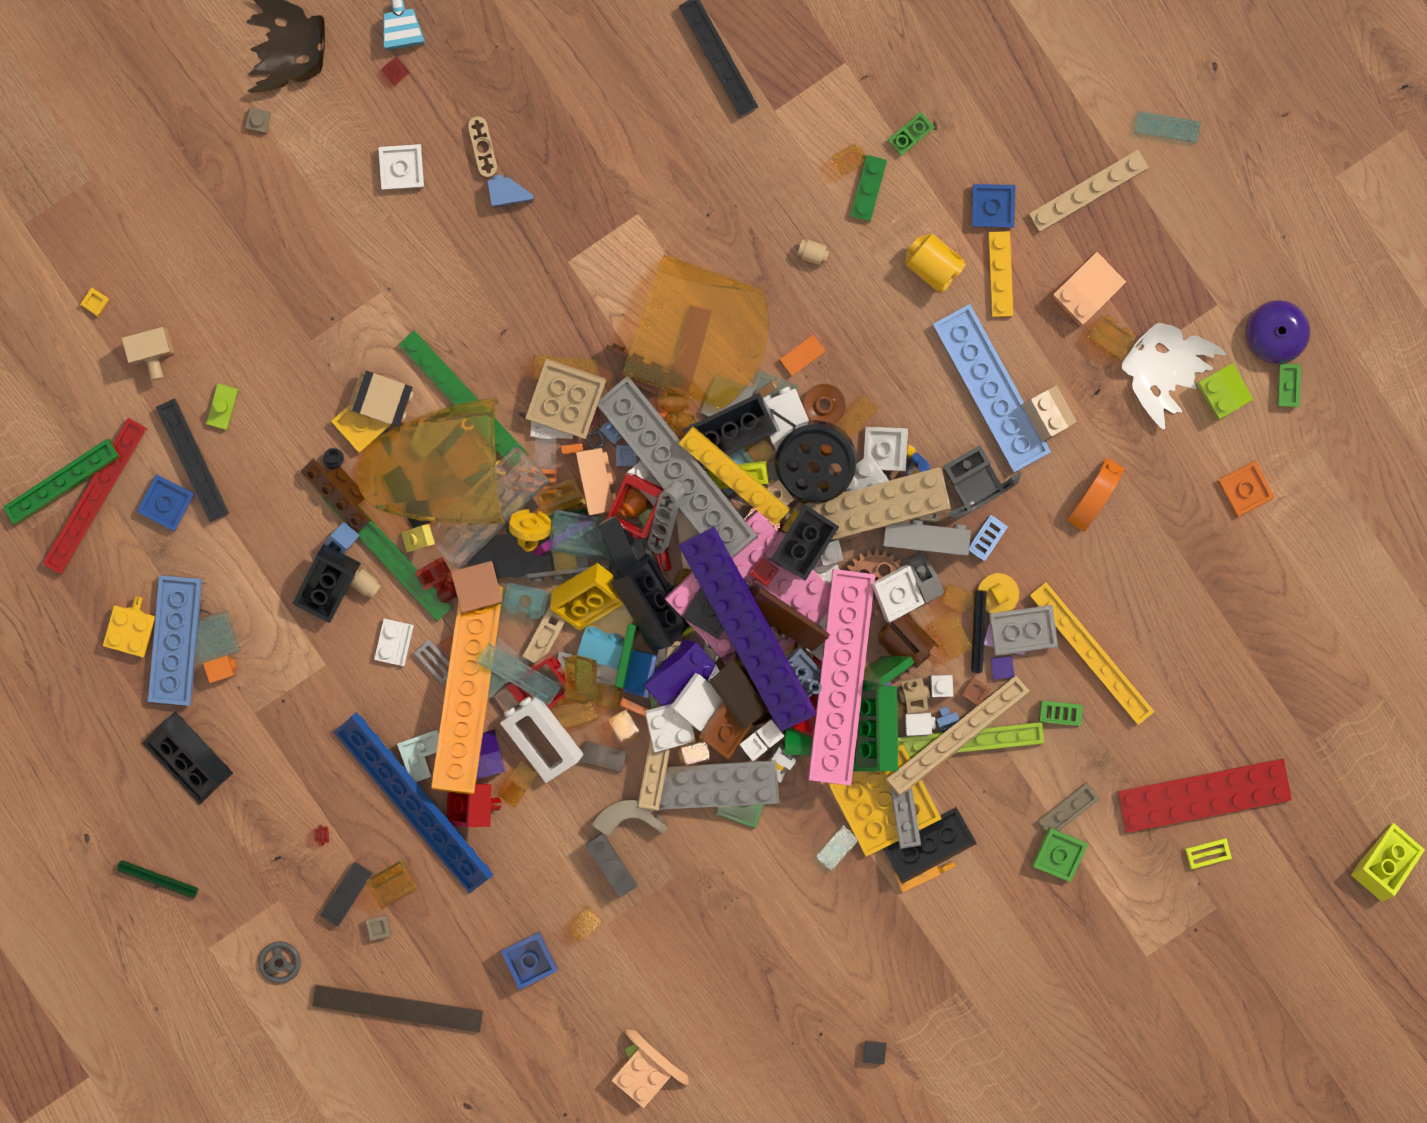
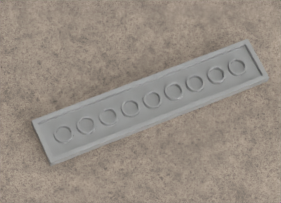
(670, 462)

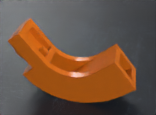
(1096, 495)

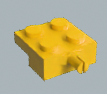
(130, 629)

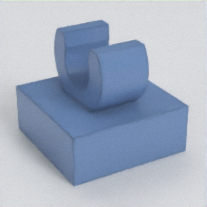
(610, 432)
(947, 720)

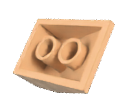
(1088, 289)

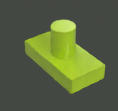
(222, 406)

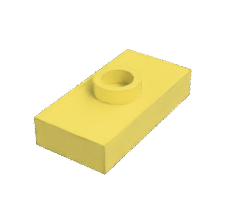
(417, 538)

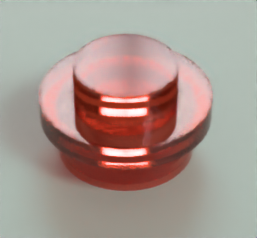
(321, 835)

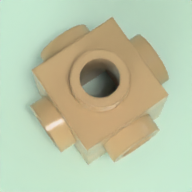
(913, 691)

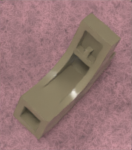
(624, 809)

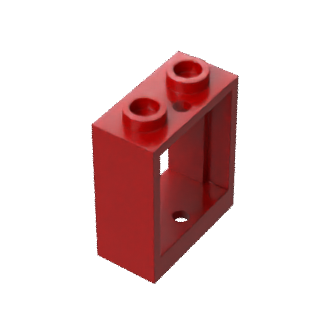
(644, 485)
(554, 664)

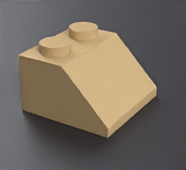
(1049, 413)

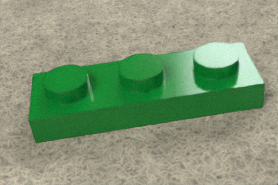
(868, 188)

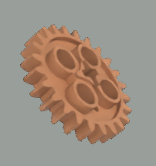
(871, 564)

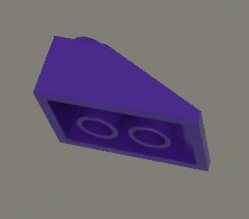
(677, 671)

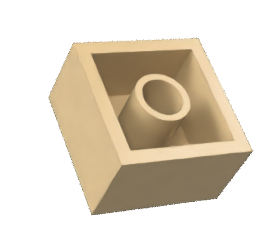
(149, 348)

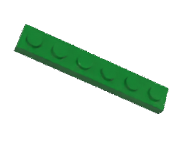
(61, 481)

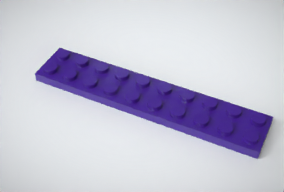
(747, 629)

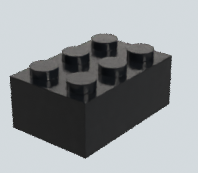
(801, 541)
(326, 583)

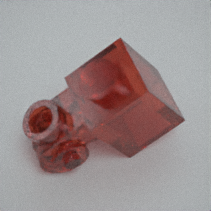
(438, 575)

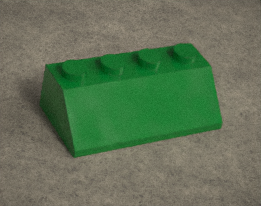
(877, 730)

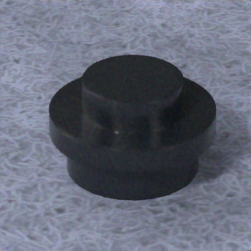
(333, 458)

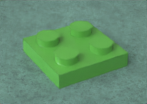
(1059, 854)

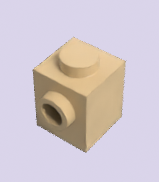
(779, 491)

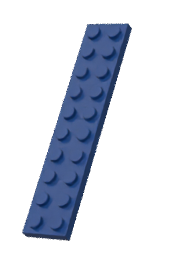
(413, 803)

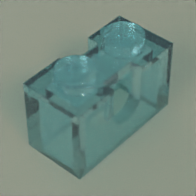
(516, 591)

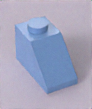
(507, 192)
(342, 538)

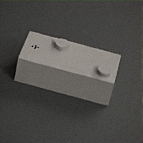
(927, 538)

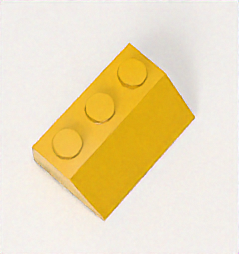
(586, 597)

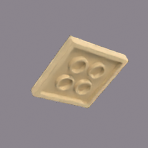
(565, 398)

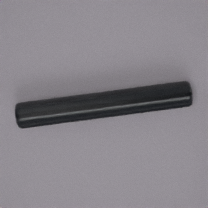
(978, 631)

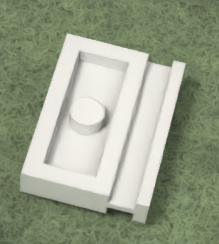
(394, 642)

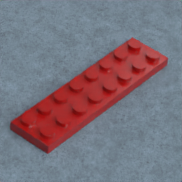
(1204, 795)

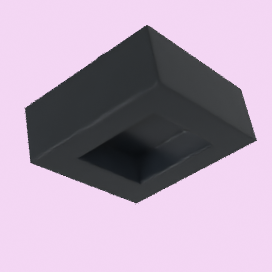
(874, 1052)

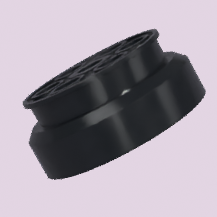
(816, 434)

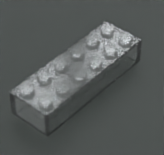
(517, 485)

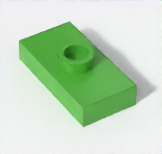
(1289, 385)

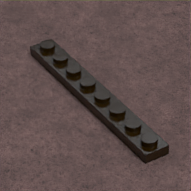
(397, 1008)

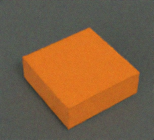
(571, 449)

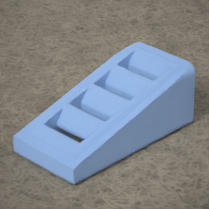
(983, 556)

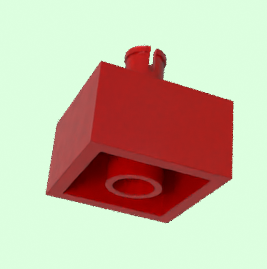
(470, 809)

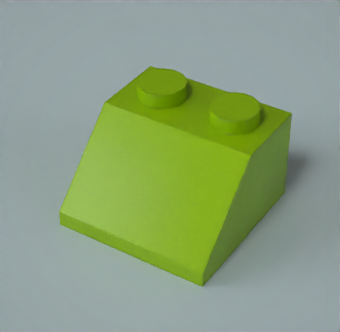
(1224, 391)

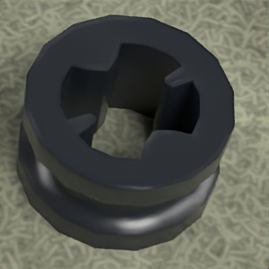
(601, 436)

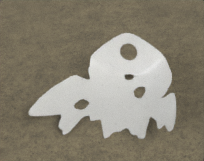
(1166, 369)

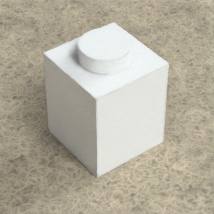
(941, 685)
(919, 723)

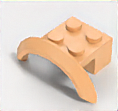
(645, 1071)

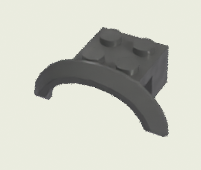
(975, 481)

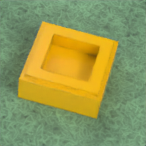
(94, 302)

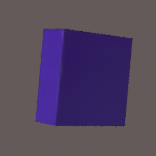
(1002, 667)

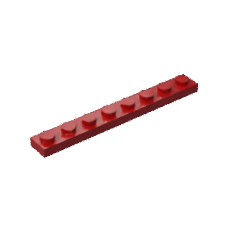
(94, 498)

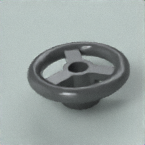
(294, 968)

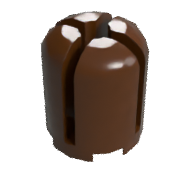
(914, 634)

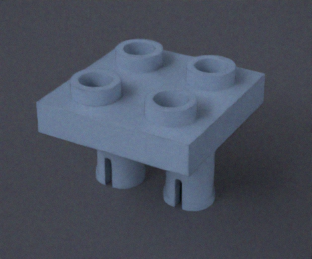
(806, 671)

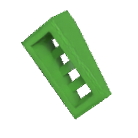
(1044, 707)

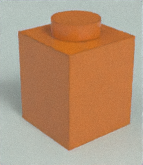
(220, 668)

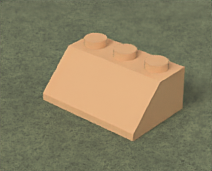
(596, 480)

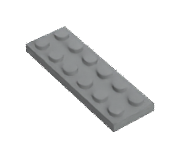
(720, 785)

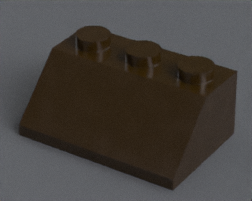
(737, 689)

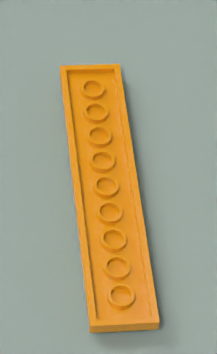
(465, 701)

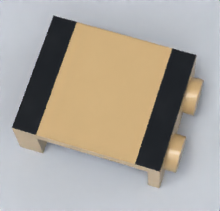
(381, 398)

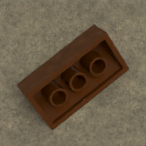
(788, 620)

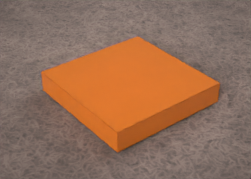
(1246, 488)

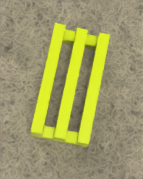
(1190, 857)

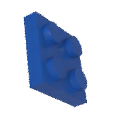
(993, 205)
(165, 502)

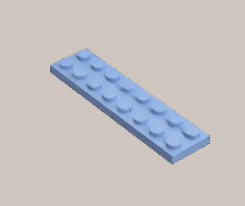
(990, 387)

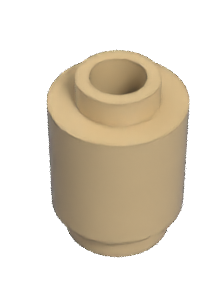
(813, 252)
(365, 583)

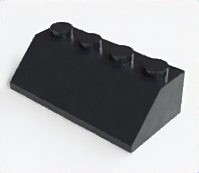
(738, 425)
(644, 594)
(187, 757)

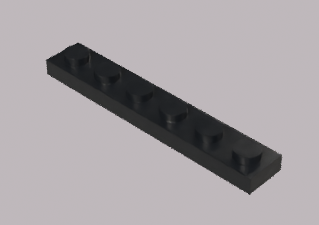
(718, 57)
(192, 460)

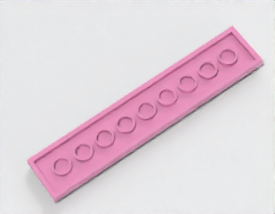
(841, 677)

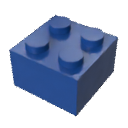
(529, 960)

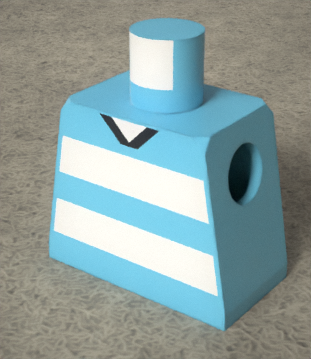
(401, 27)

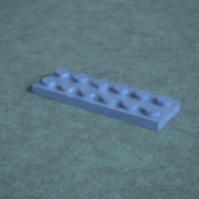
(175, 640)

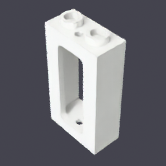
(550, 728)

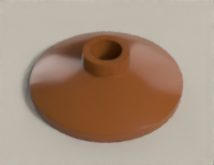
(827, 393)

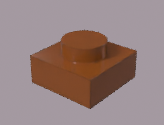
(975, 691)

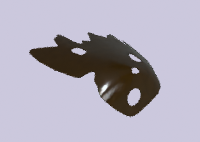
(286, 44)

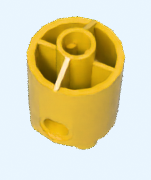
(934, 261)

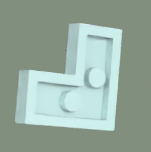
(414, 752)

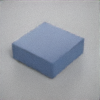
(625, 456)

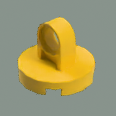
(529, 528)
(1001, 592)

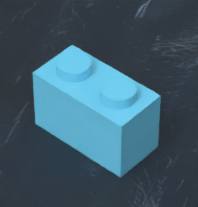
(601, 646)

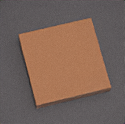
(476, 587)

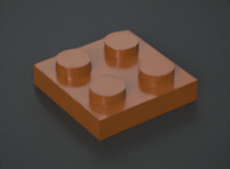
(723, 732)

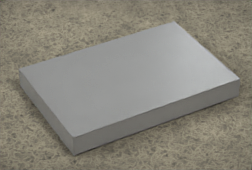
(1023, 630)

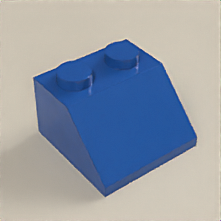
(640, 670)

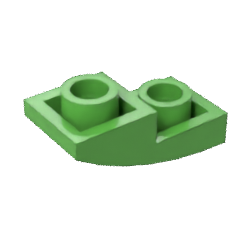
(911, 133)

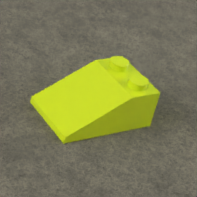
(1388, 863)

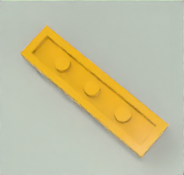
(1000, 274)

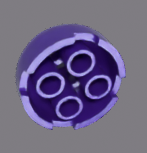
(1263, 332)

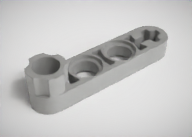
(674, 493)

